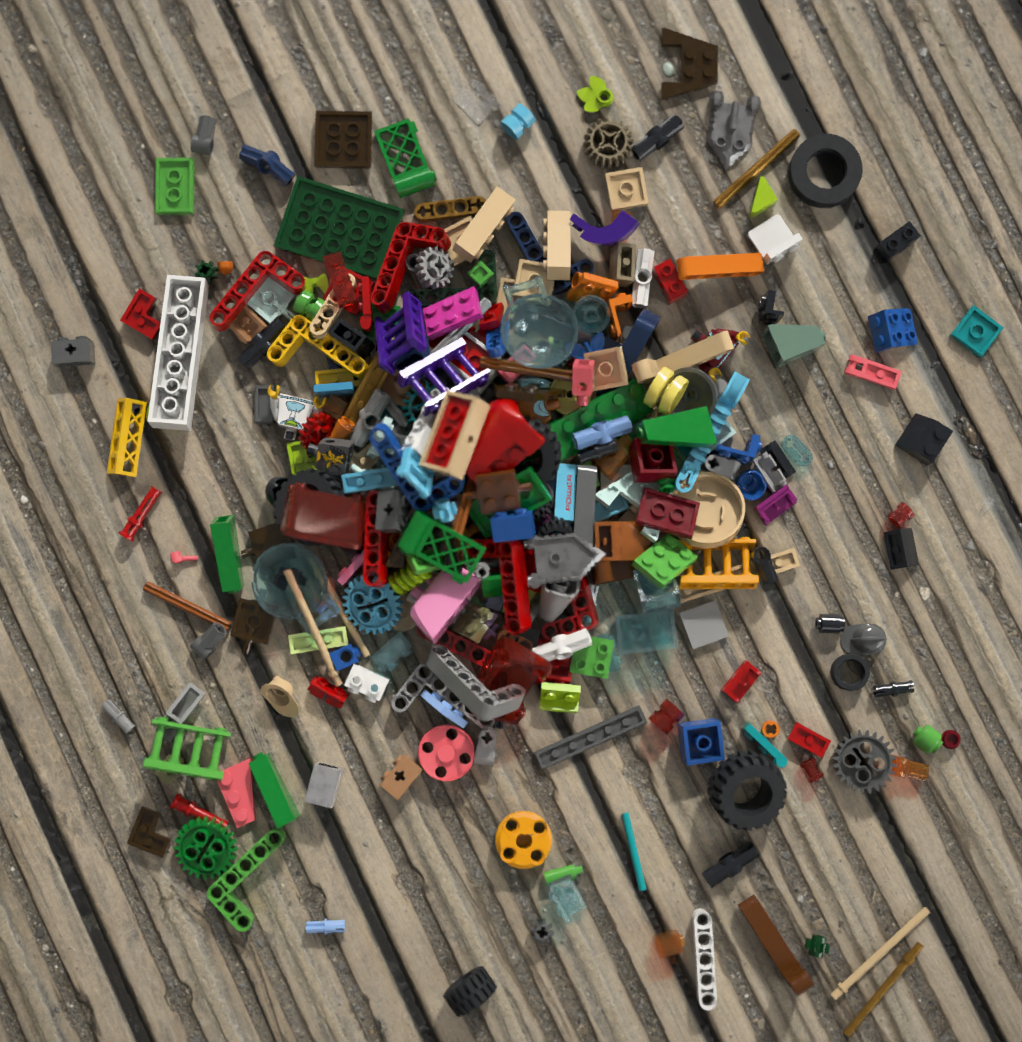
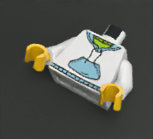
(292, 411)

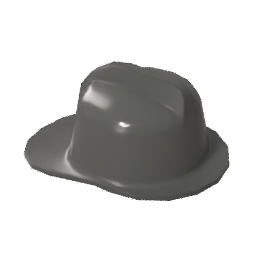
(863, 639)

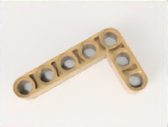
(690, 356)

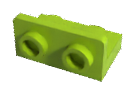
(559, 697)

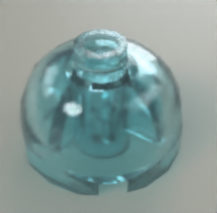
(591, 314)

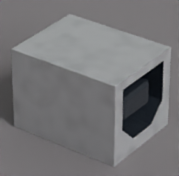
(324, 784)

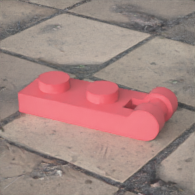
(873, 372)

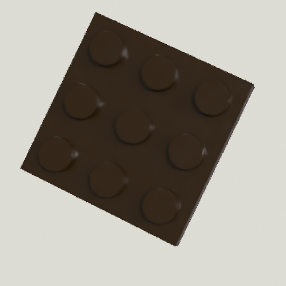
(343, 139)

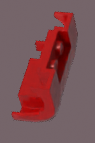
(503, 440)

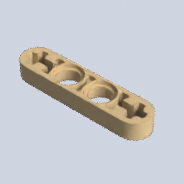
(327, 324)

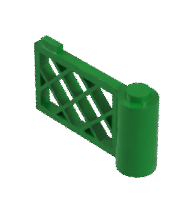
(416, 178)
(417, 535)

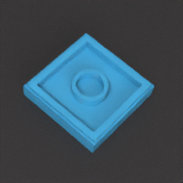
(340, 389)

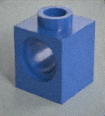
(336, 657)

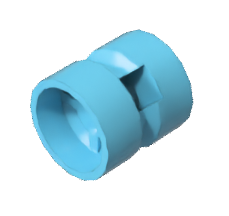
(515, 123)

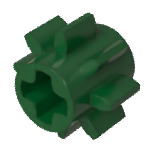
(211, 273)
(817, 946)

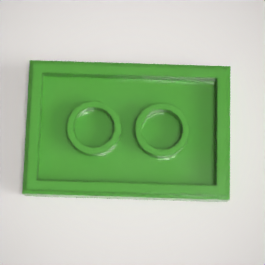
(174, 186)

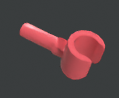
(177, 558)

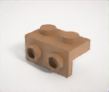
(246, 324)

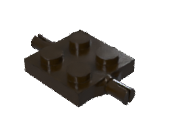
(264, 539)
(252, 624)

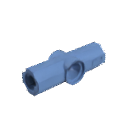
(602, 432)

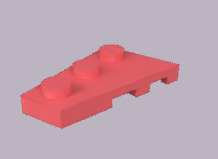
(238, 792)

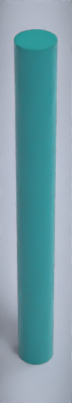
(633, 851)

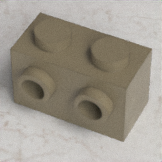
(622, 263)

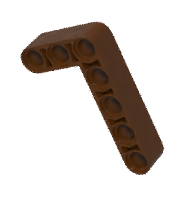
(612, 571)
(776, 947)

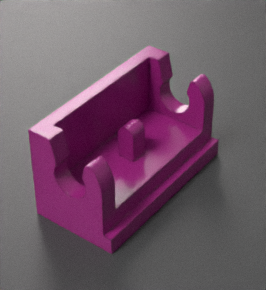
(775, 504)

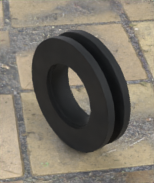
(839, 149)

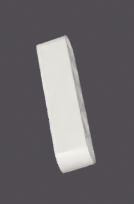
(704, 968)

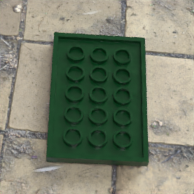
(334, 220)

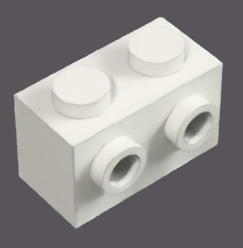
(367, 683)

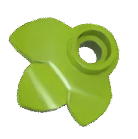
(593, 94)

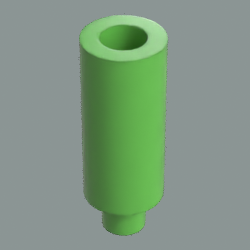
(558, 873)

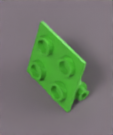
(593, 659)

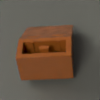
(620, 540)

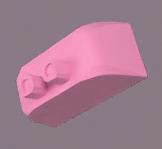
(441, 602)

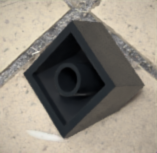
(924, 438)

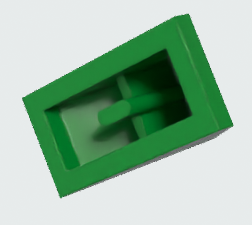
(492, 585)

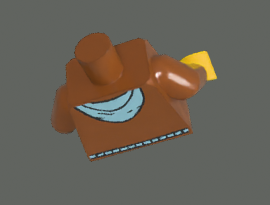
(539, 409)

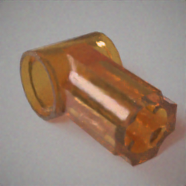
(910, 769)

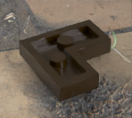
(143, 833)

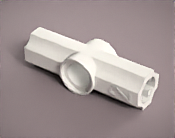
(643, 267)
(564, 645)

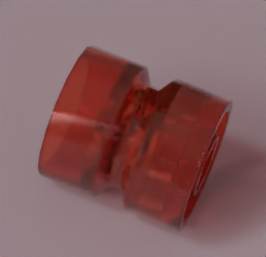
(666, 716)

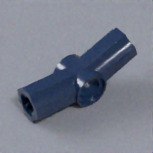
(267, 163)

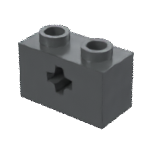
(82, 356)
(391, 512)

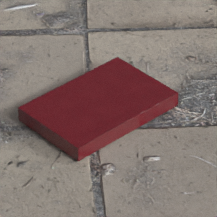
(667, 513)

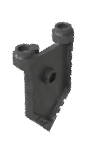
(731, 127)
(561, 558)

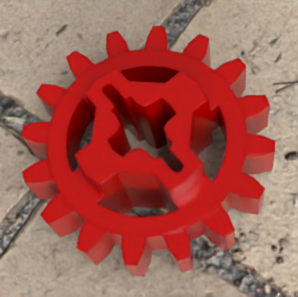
(316, 429)

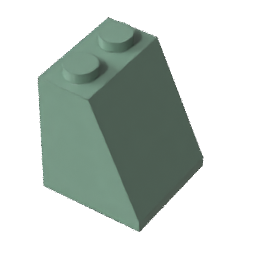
(792, 342)

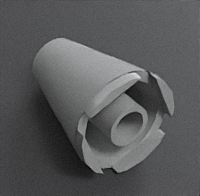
(556, 598)

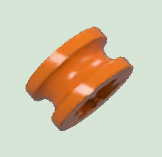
(770, 735)

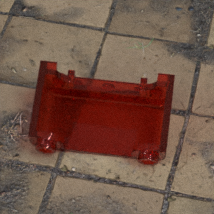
(323, 516)
(509, 665)

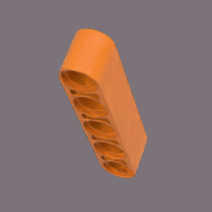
(720, 266)

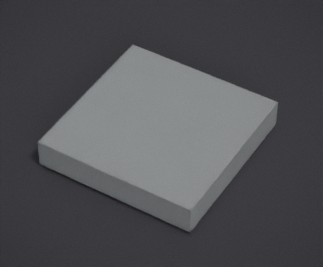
(703, 624)

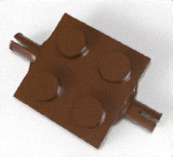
(498, 491)

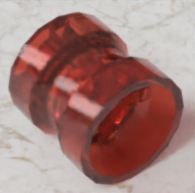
(900, 515)

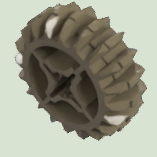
(600, 130)

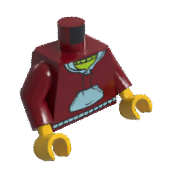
(713, 366)

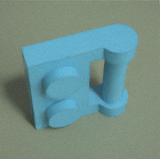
(410, 462)

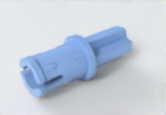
(325, 926)

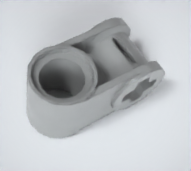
(724, 467)
(485, 750)

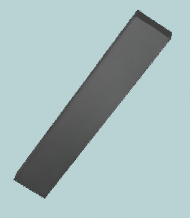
(590, 737)

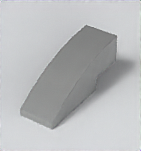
(182, 709)

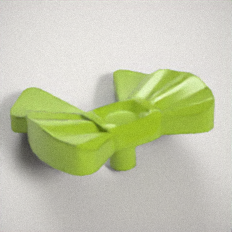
(321, 282)

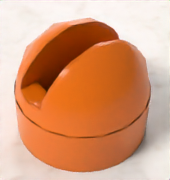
(225, 267)

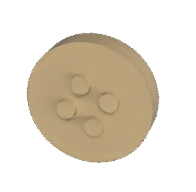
(719, 511)

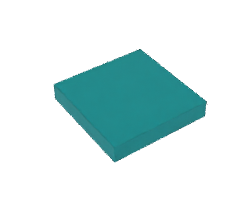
(976, 331)

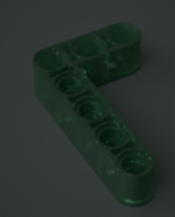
(442, 293)

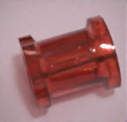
(811, 770)

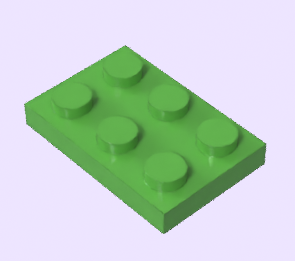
(664, 561)

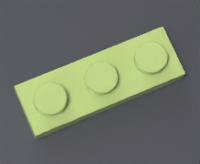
(305, 642)

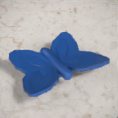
(596, 344)

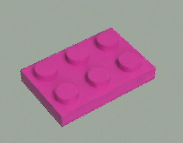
(452, 313)

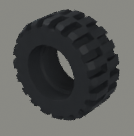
(550, 451)
(315, 480)
(760, 808)

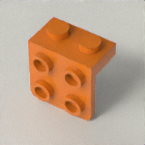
(619, 303)

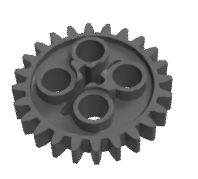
(850, 773)

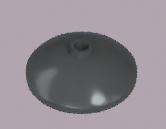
(703, 387)

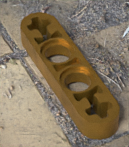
(450, 205)

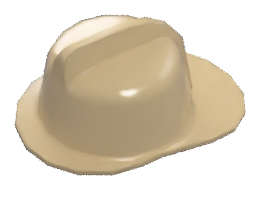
(280, 696)

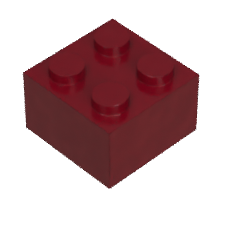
(651, 462)

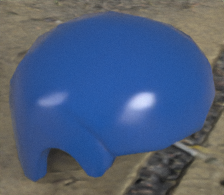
(751, 484)

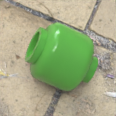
(927, 739)

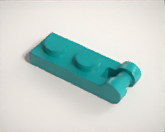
(764, 745)

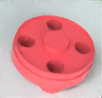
(446, 752)

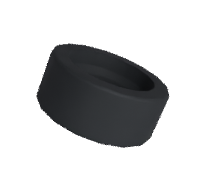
(864, 672)

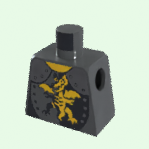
(332, 456)

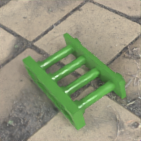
(193, 768)

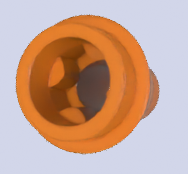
(342, 428)

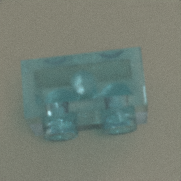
(392, 651)

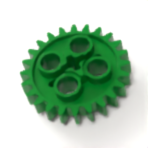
(190, 838)

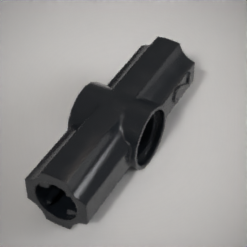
(657, 137)
(260, 344)
(730, 864)

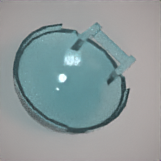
(537, 327)
(283, 603)

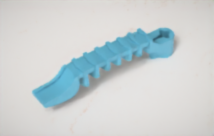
(726, 401)

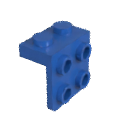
(892, 329)
(752, 448)

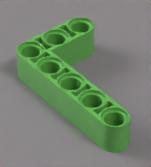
(241, 873)

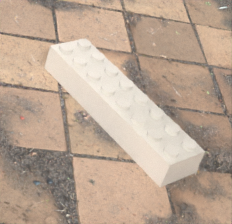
(178, 353)

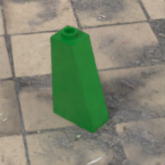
(683, 428)
(227, 553)
(273, 790)

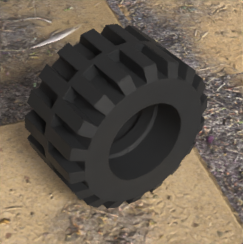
(470, 991)

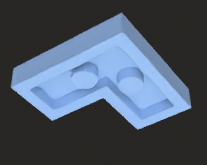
(444, 708)

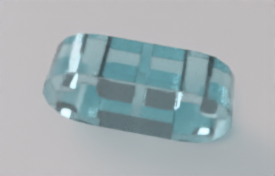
(793, 454)

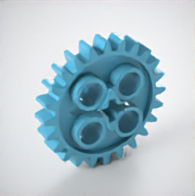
(379, 619)

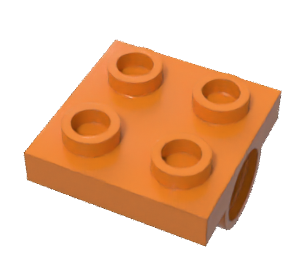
(586, 283)

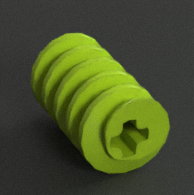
(406, 580)

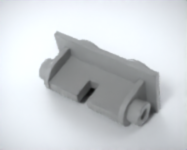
(773, 479)

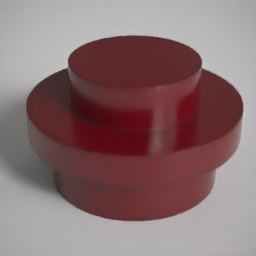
(950, 739)

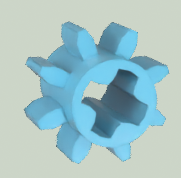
(444, 510)

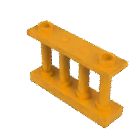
(726, 580)

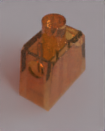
(612, 463)

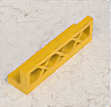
(121, 433)

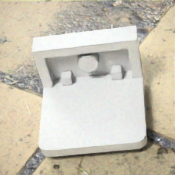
(774, 239)

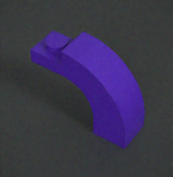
(616, 232)

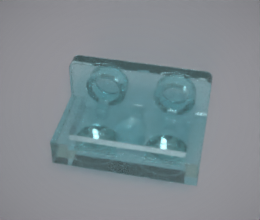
(566, 896)

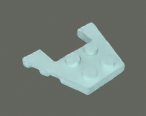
(632, 493)

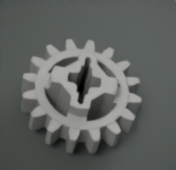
(435, 268)

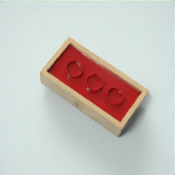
(454, 434)

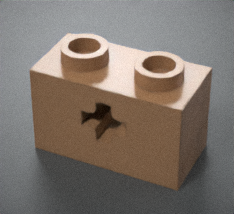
(398, 787)

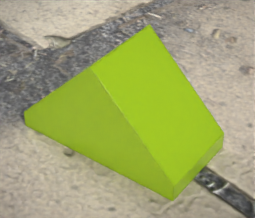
(763, 198)

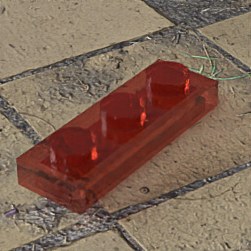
(340, 279)

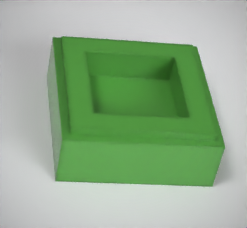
(480, 274)

